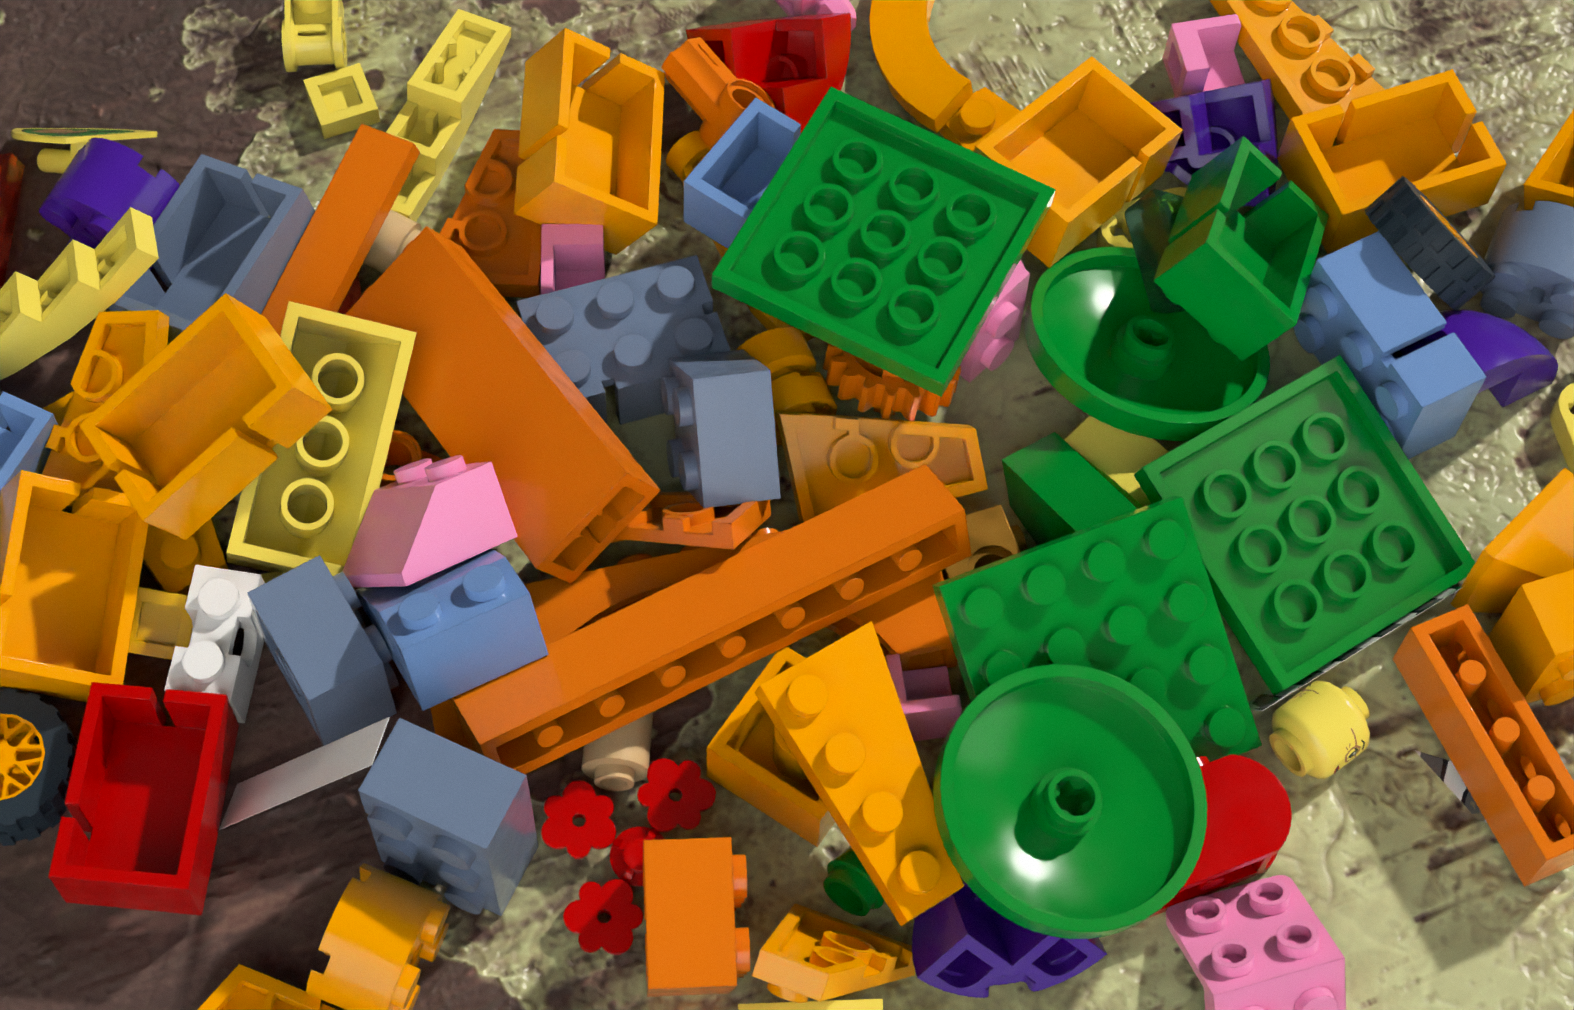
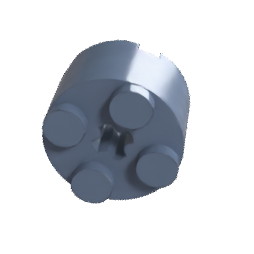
(1533, 267)

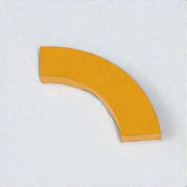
(912, 64)

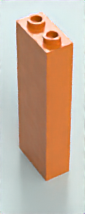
(506, 401)

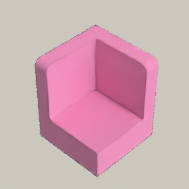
(1202, 55)
(571, 255)
(925, 699)

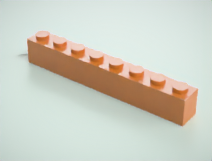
(716, 622)

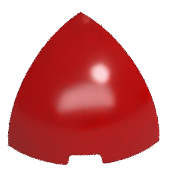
(785, 56)

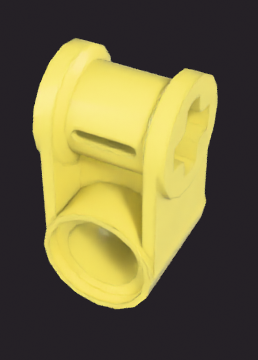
(313, 34)

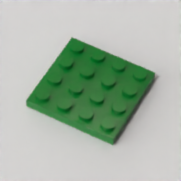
(884, 240)
(1309, 523)
(1115, 601)

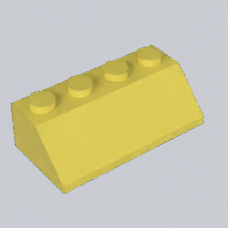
(322, 484)

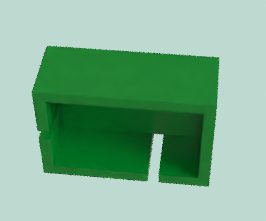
(1241, 271)

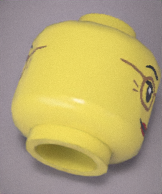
(1320, 730)

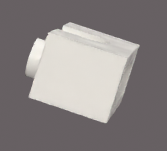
(217, 610)

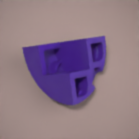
(1217, 120)
(1506, 353)
(970, 946)

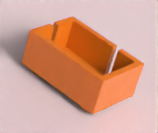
(691, 916)

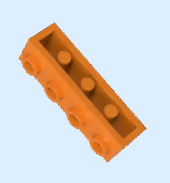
(1492, 741)

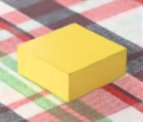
(341, 100)

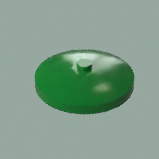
(1123, 361)
(1070, 801)

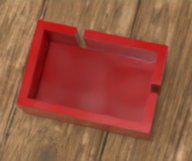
(146, 798)

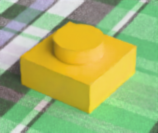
(159, 623)

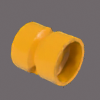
(793, 373)

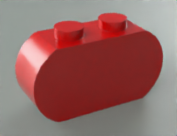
(1244, 828)

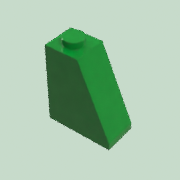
(1058, 490)

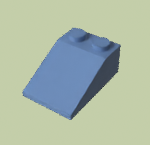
(457, 626)

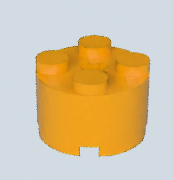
(378, 941)

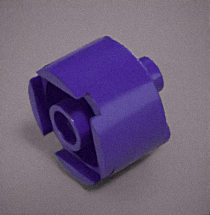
(100, 190)

